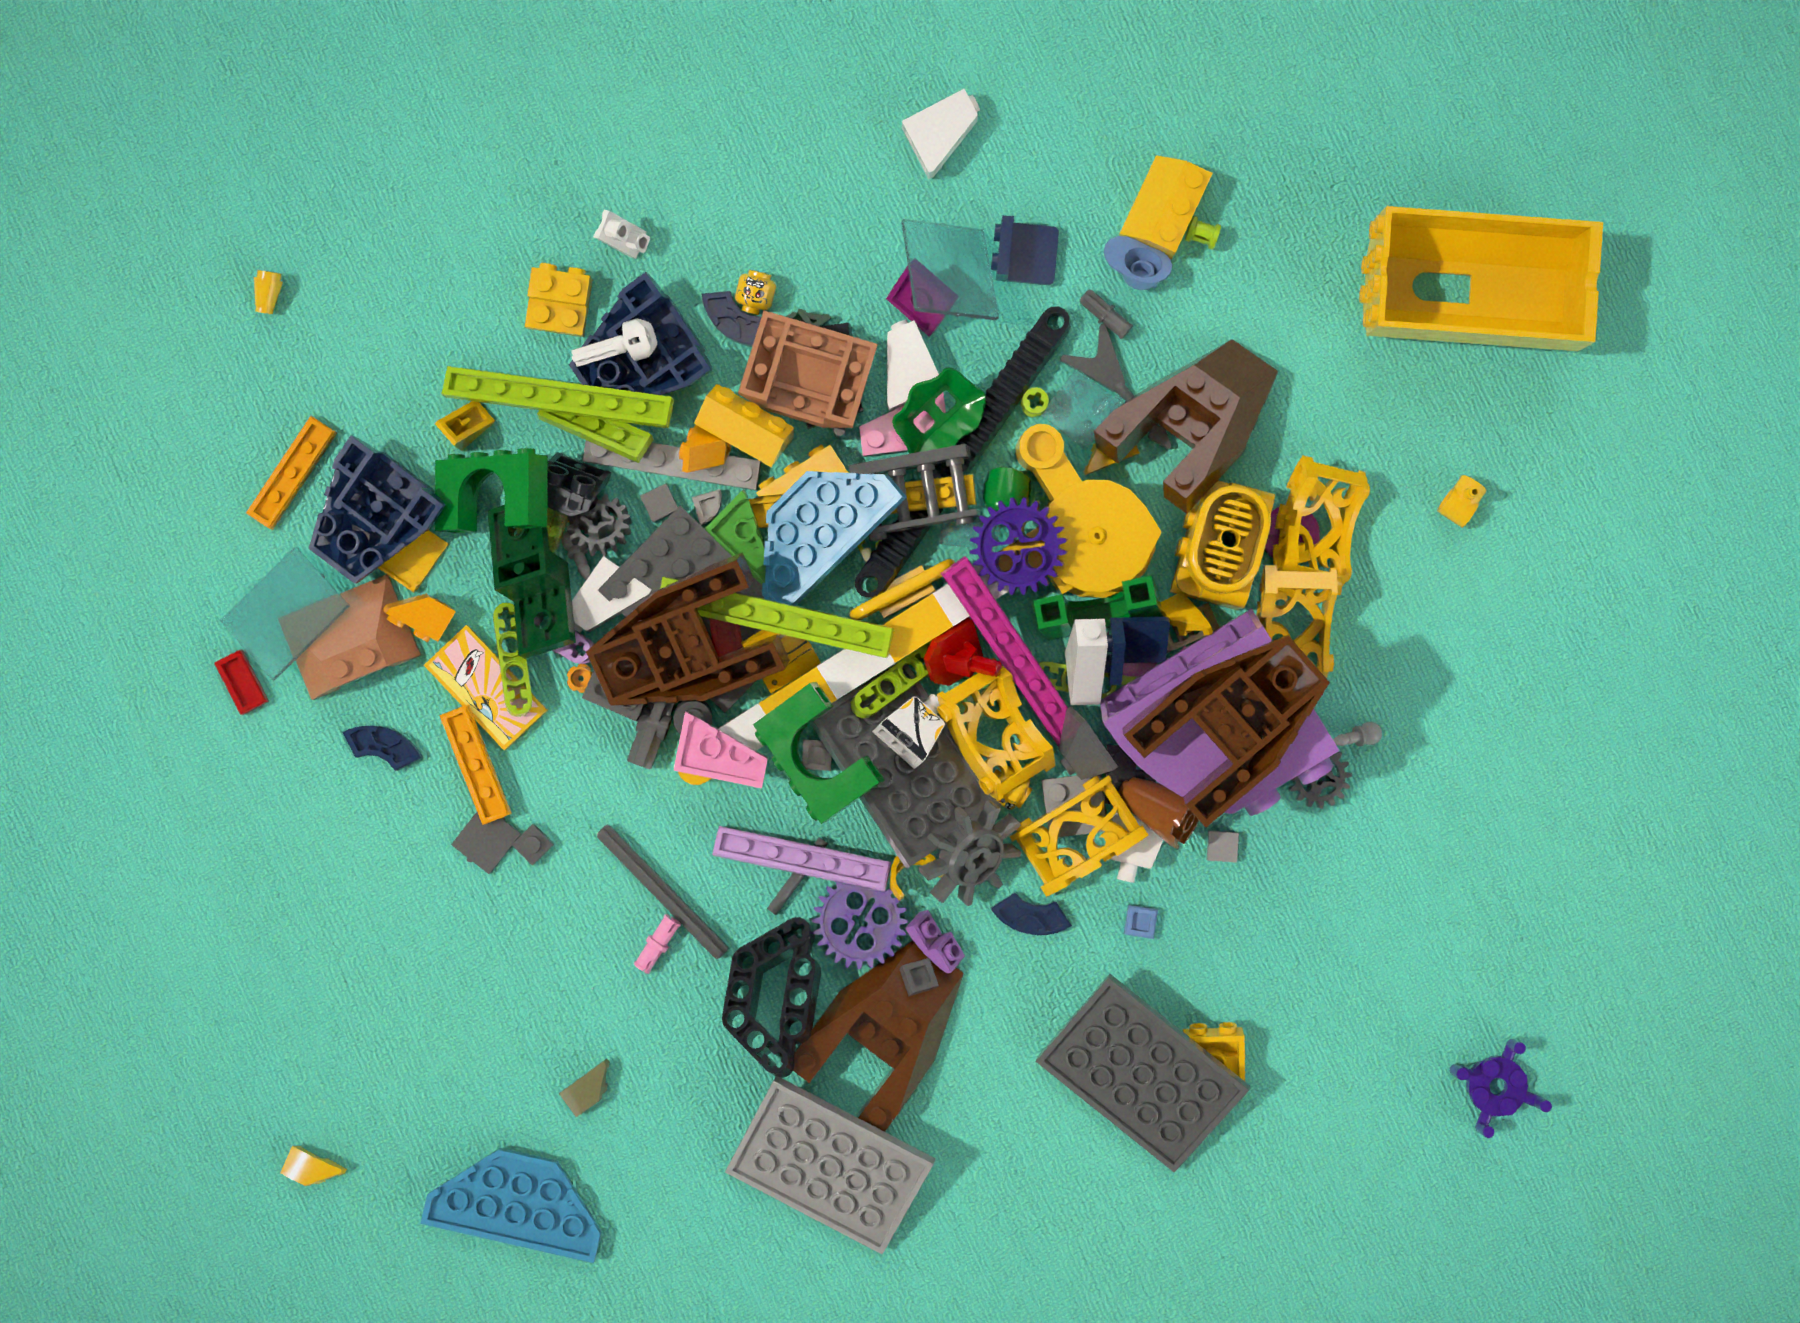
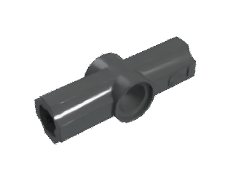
(651, 730)

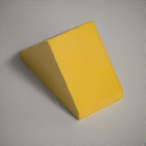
(465, 424)

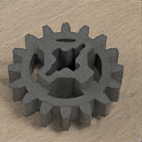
(601, 527)
(1314, 789)

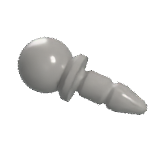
(579, 557)
(1368, 734)

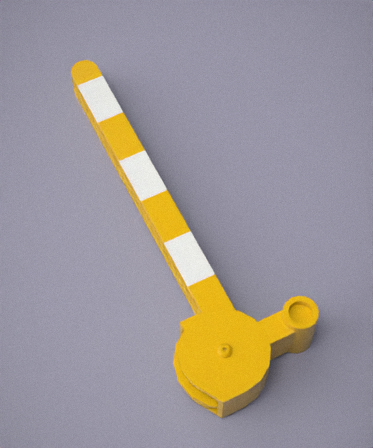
(1107, 543)

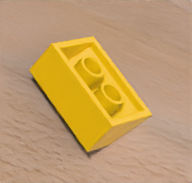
(1166, 203)
(744, 425)

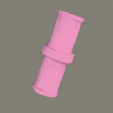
(657, 943)

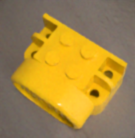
(1208, 567)

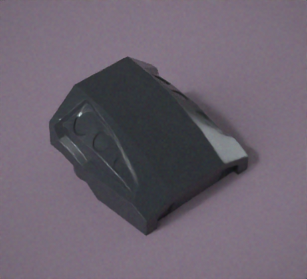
(573, 484)

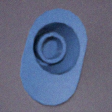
(1137, 262)

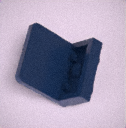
(1025, 252)
(1135, 642)

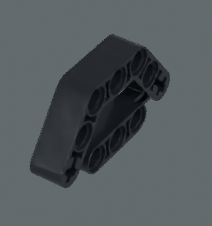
(800, 951)

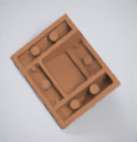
(807, 372)
(357, 641)

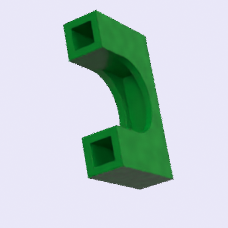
(523, 481)
(1137, 599)
(781, 733)

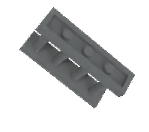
(925, 463)

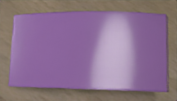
(938, 947)

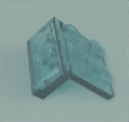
(1080, 408)

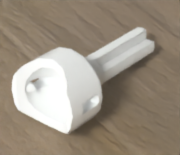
(620, 344)

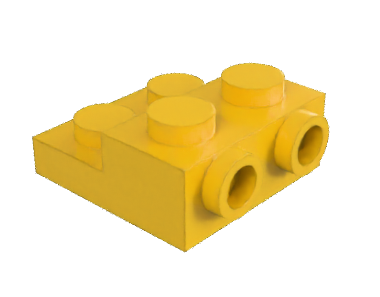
(558, 300)
(1223, 1043)

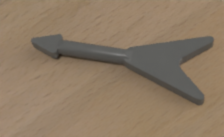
(1107, 372)

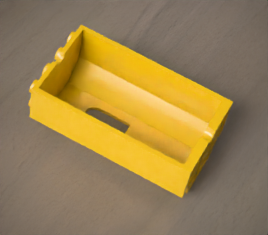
(1527, 278)

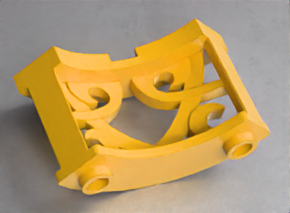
(1305, 484)
(1279, 585)
(1031, 743)
(1055, 871)

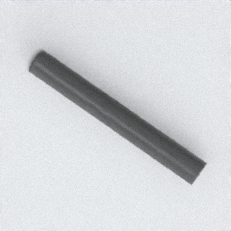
(790, 885)

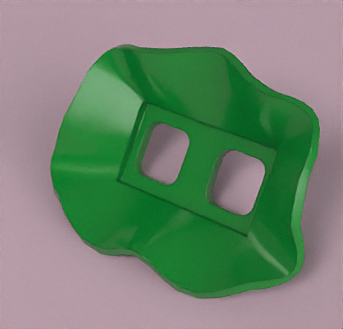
(947, 426)

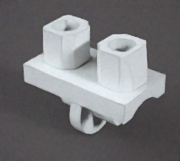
(622, 235)

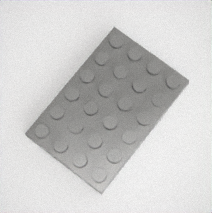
(830, 1165)

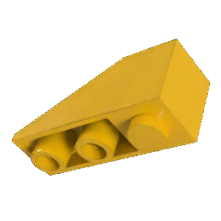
(820, 460)

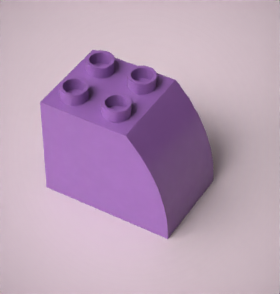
(1189, 752)

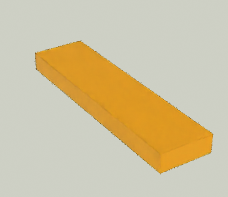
(291, 472)
(475, 764)

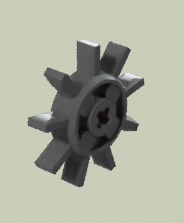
(971, 853)

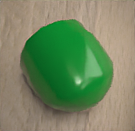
(1004, 484)

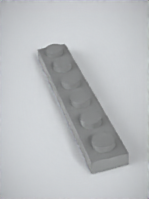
(665, 461)

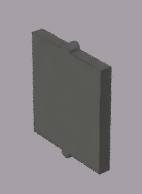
(487, 842)

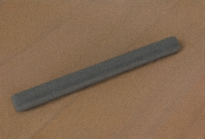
(662, 891)

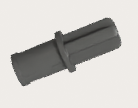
(1105, 313)

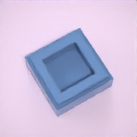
(1140, 921)

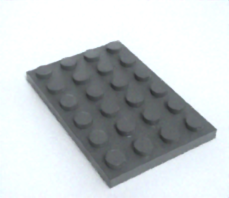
(676, 551)
(909, 800)
(1142, 1073)

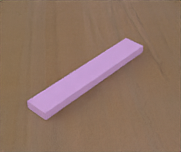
(802, 859)

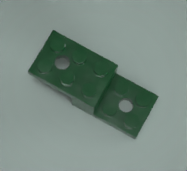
(535, 583)

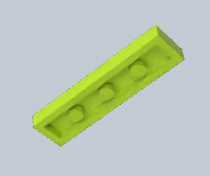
(609, 434)

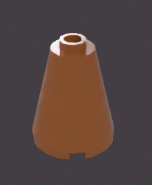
(1159, 810)

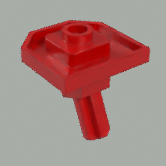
(958, 655)

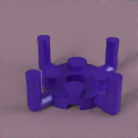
(1514, 1091)

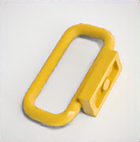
(902, 591)

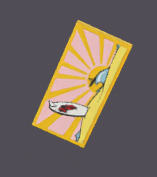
(473, 677)

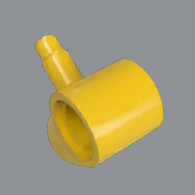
(1462, 500)

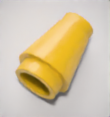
(266, 289)

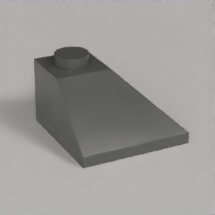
(1082, 748)

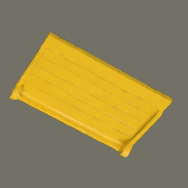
(415, 561)

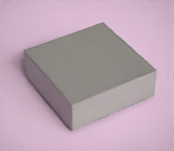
(1222, 846)

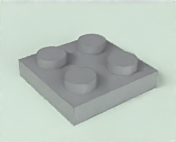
(1061, 789)

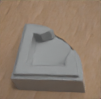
(707, 506)

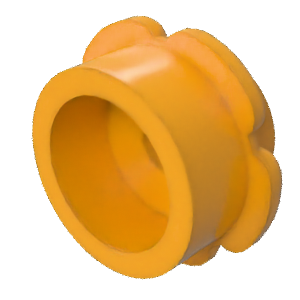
(573, 675)

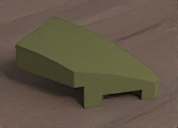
(587, 1089)

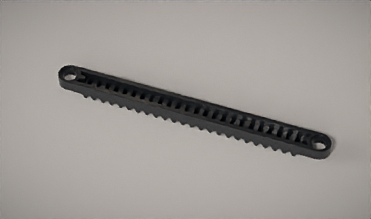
(1000, 402)

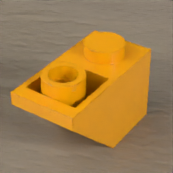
(702, 450)
(421, 613)

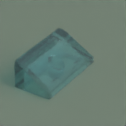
(960, 535)

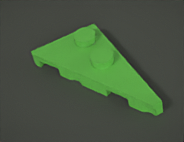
(738, 532)

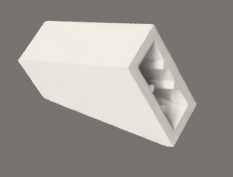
(940, 129)
(906, 362)
(592, 608)
(1086, 661)

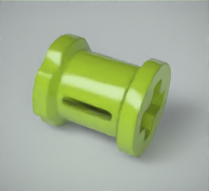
(1203, 232)
(1030, 394)

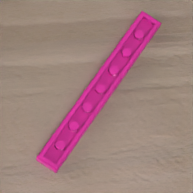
(1007, 645)

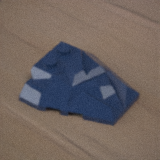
(672, 366)
(370, 511)

